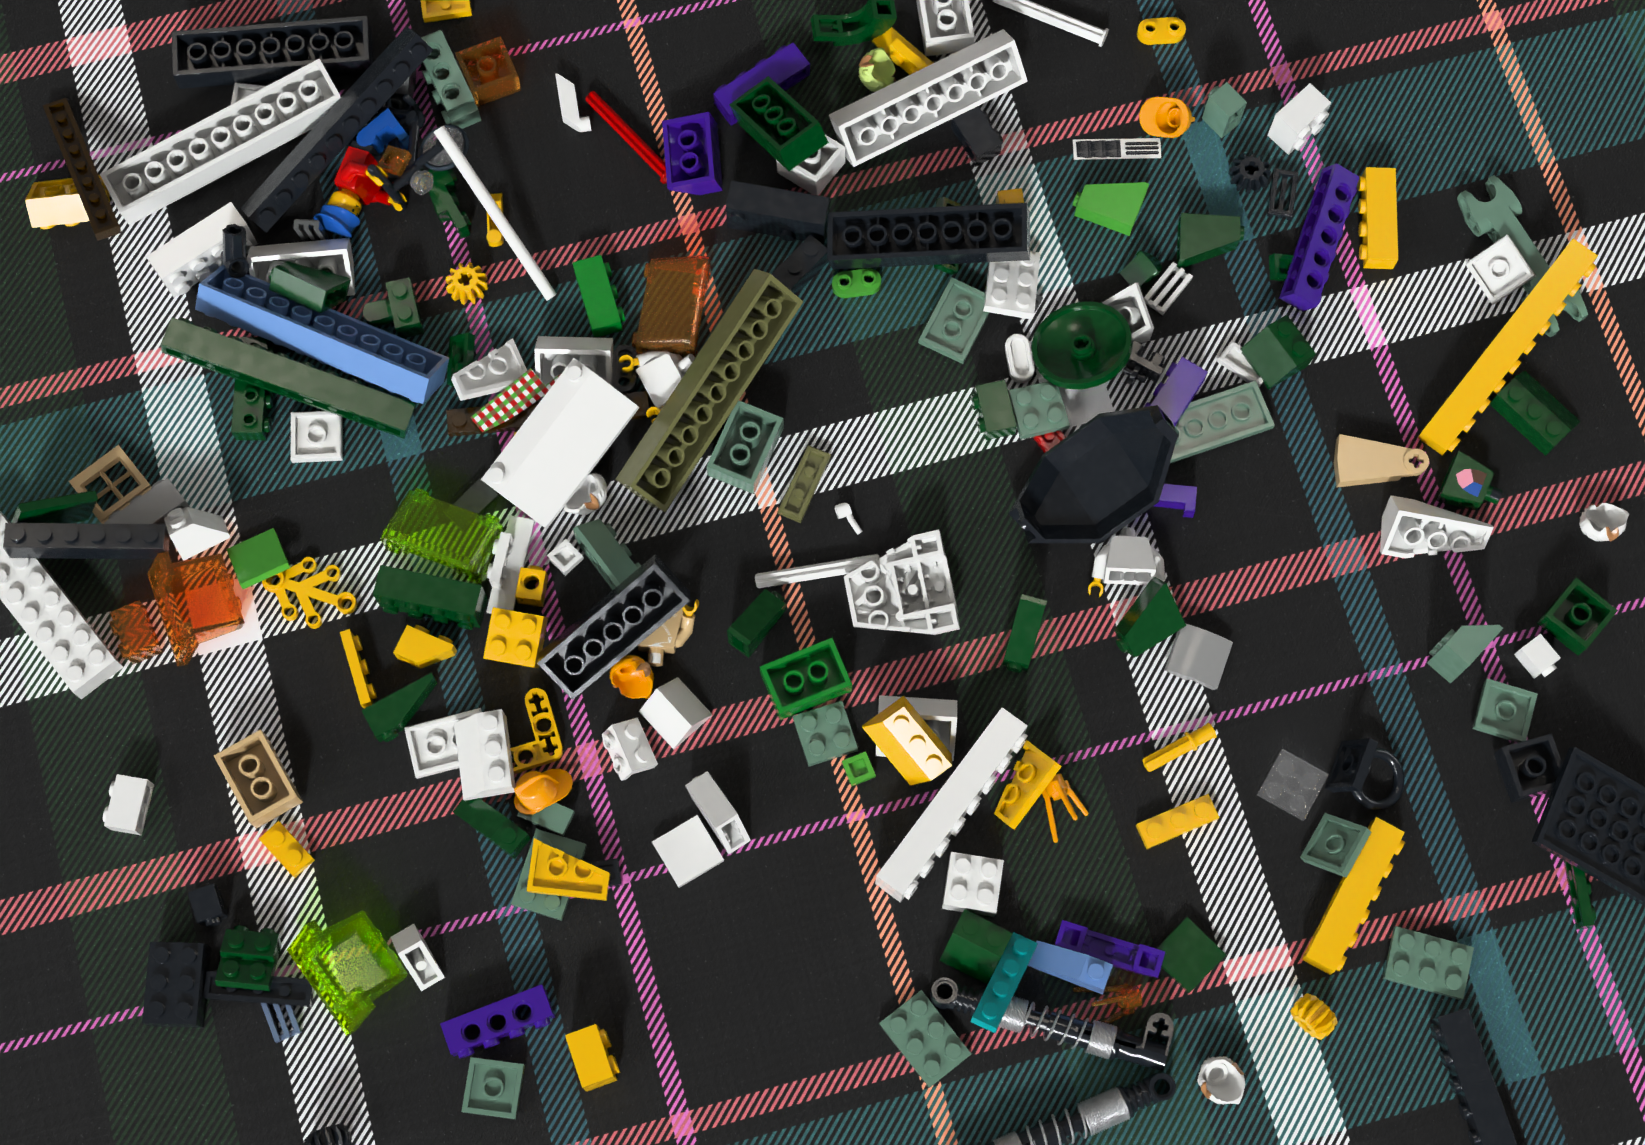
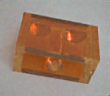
(135, 632)

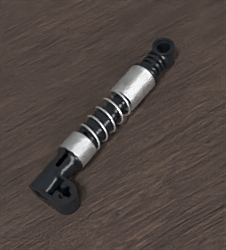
(1094, 1037)
(1094, 1114)

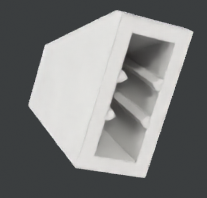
(718, 812)

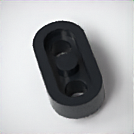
(618, 375)

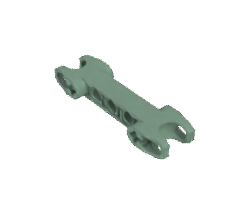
(1498, 220)

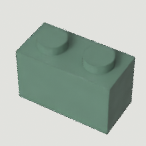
(1223, 109)

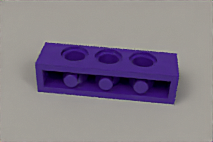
(456, 1029)

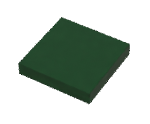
(1189, 955)

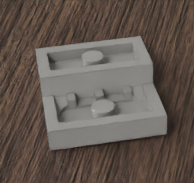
(1199, 656)

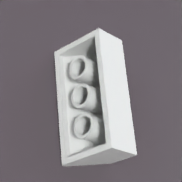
(326, 255)

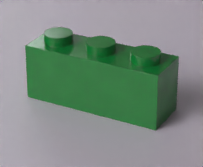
(599, 296)

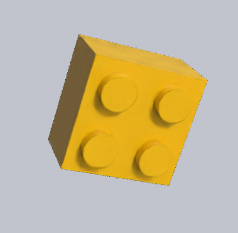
(515, 637)
(591, 1057)

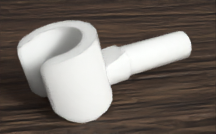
(843, 510)

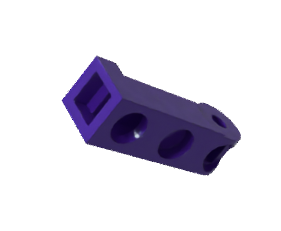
(1179, 498)

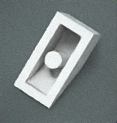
(417, 957)

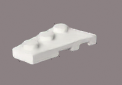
(490, 373)

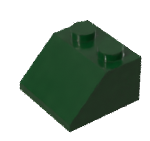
(1278, 352)
(975, 947)

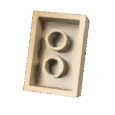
(258, 779)

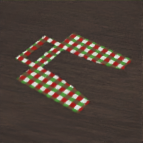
(512, 401)

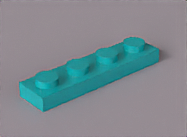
(1004, 982)

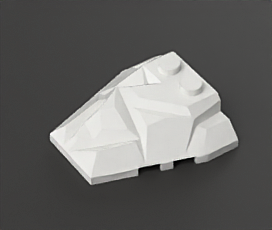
(905, 589)

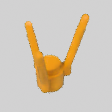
(1059, 789)

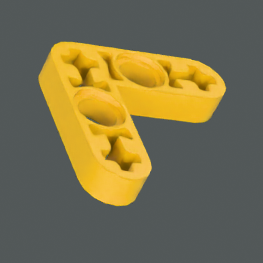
(537, 747)

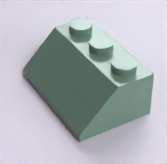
(605, 552)
(1460, 649)

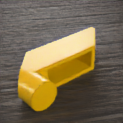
(494, 236)

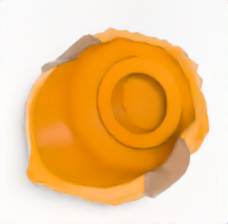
(632, 677)

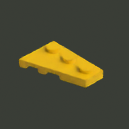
(564, 875)

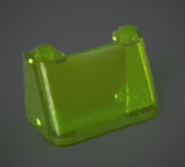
(443, 534)

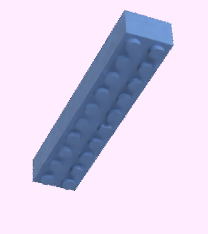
(327, 336)

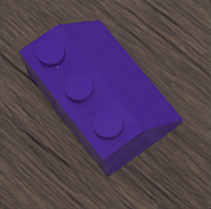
(692, 154)

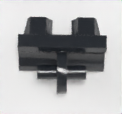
(1141, 368)

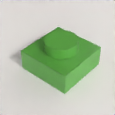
(858, 769)

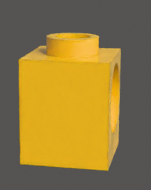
(531, 596)

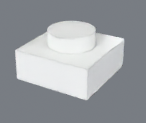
(565, 557)

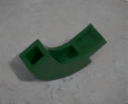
(855, 27)

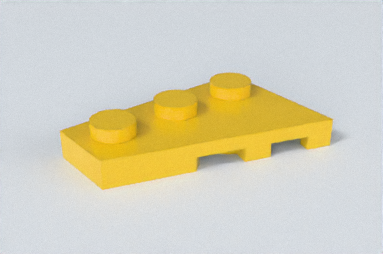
(1029, 782)

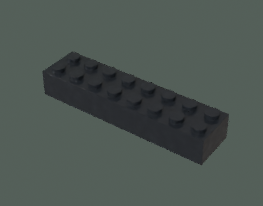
(270, 51)
(928, 236)

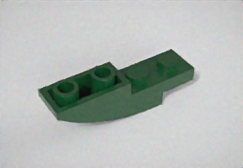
(446, 202)

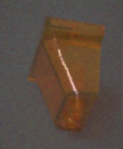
(194, 601)

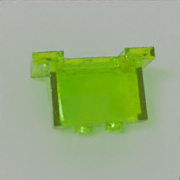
(347, 967)

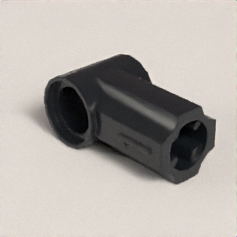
(234, 251)

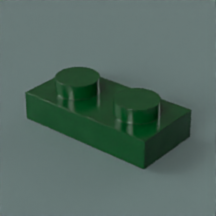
(460, 353)

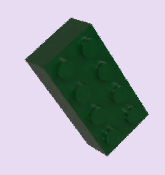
(779, 123)
(430, 597)

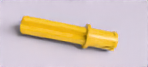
(1179, 747)

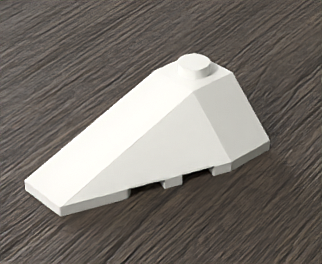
(1420, 528)

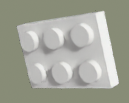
(1012, 287)

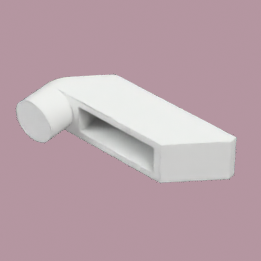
(569, 106)

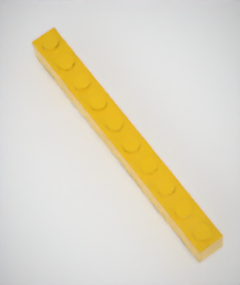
(1508, 346)

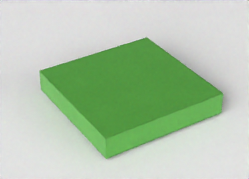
(258, 558)

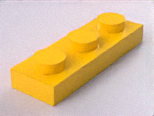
(358, 668)
(1177, 821)

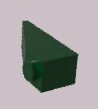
(396, 710)
(493, 826)

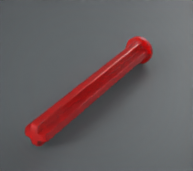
(627, 134)

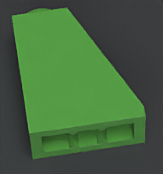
(1111, 204)

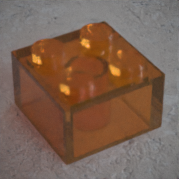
(488, 71)

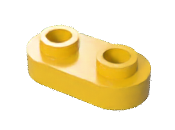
(1162, 32)

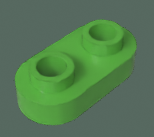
(857, 285)

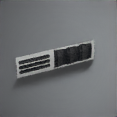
(1116, 148)

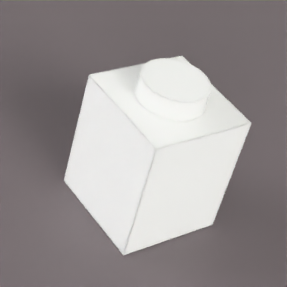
(1538, 657)

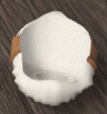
(588, 496)
(1603, 521)
(1221, 1080)

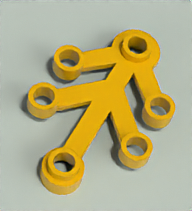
(305, 589)

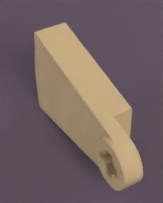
(1369, 461)

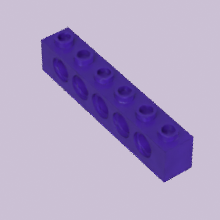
(1319, 237)

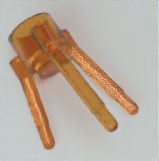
(1126, 998)

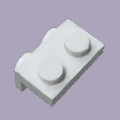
(628, 748)

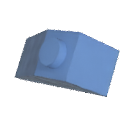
(1071, 966)

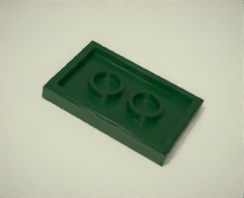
(59, 509)

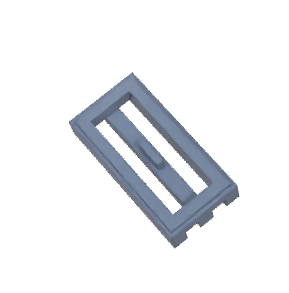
(286, 1033)

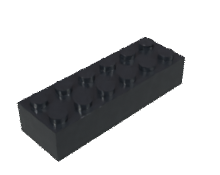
(613, 627)

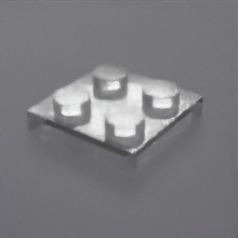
(1292, 784)

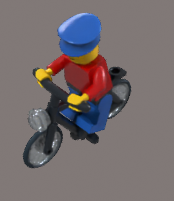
(361, 178)

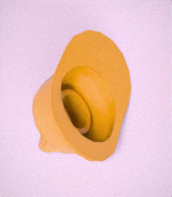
(1165, 117)
(540, 790)

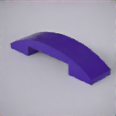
(1120, 953)

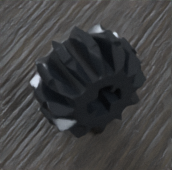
(1258, 169)
(330, 1135)

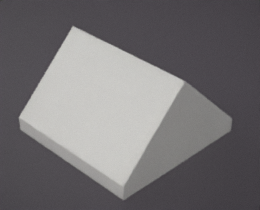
(1133, 308)
(674, 712)

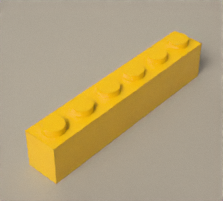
(1352, 898)

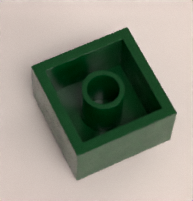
(1577, 616)

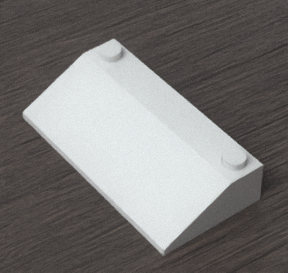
(560, 443)

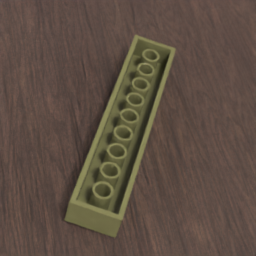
(709, 390)

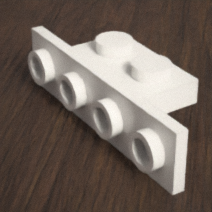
(510, 556)

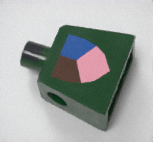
(1467, 484)

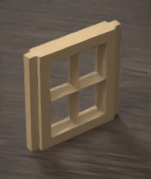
(98, 468)

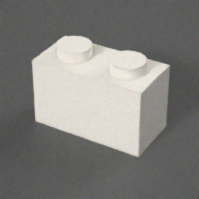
(128, 804)

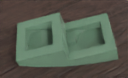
(552, 818)

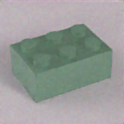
(745, 447)

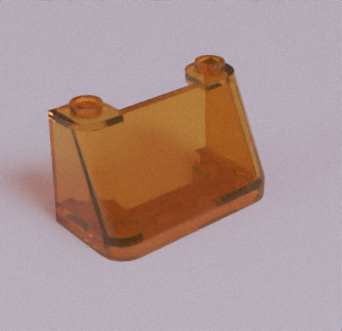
(673, 305)

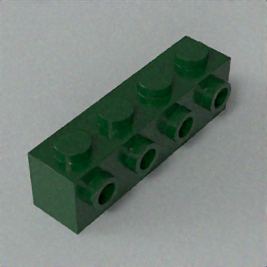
(252, 404)

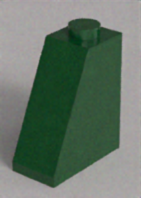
(1206, 237)
(309, 286)
(1149, 619)
(756, 622)
(1024, 633)

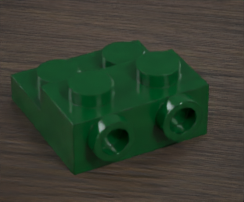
(248, 958)

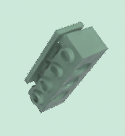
(449, 84)

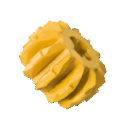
(469, 292)
(1314, 1016)

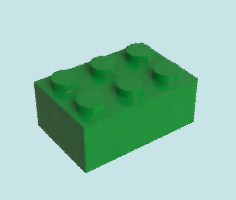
(806, 678)

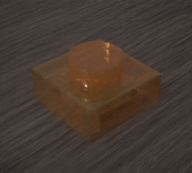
(394, 160)

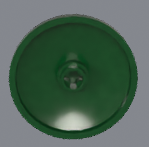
(1082, 345)

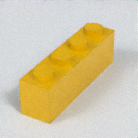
(1378, 218)

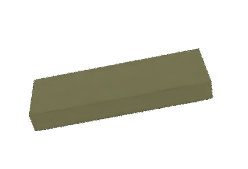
(804, 484)

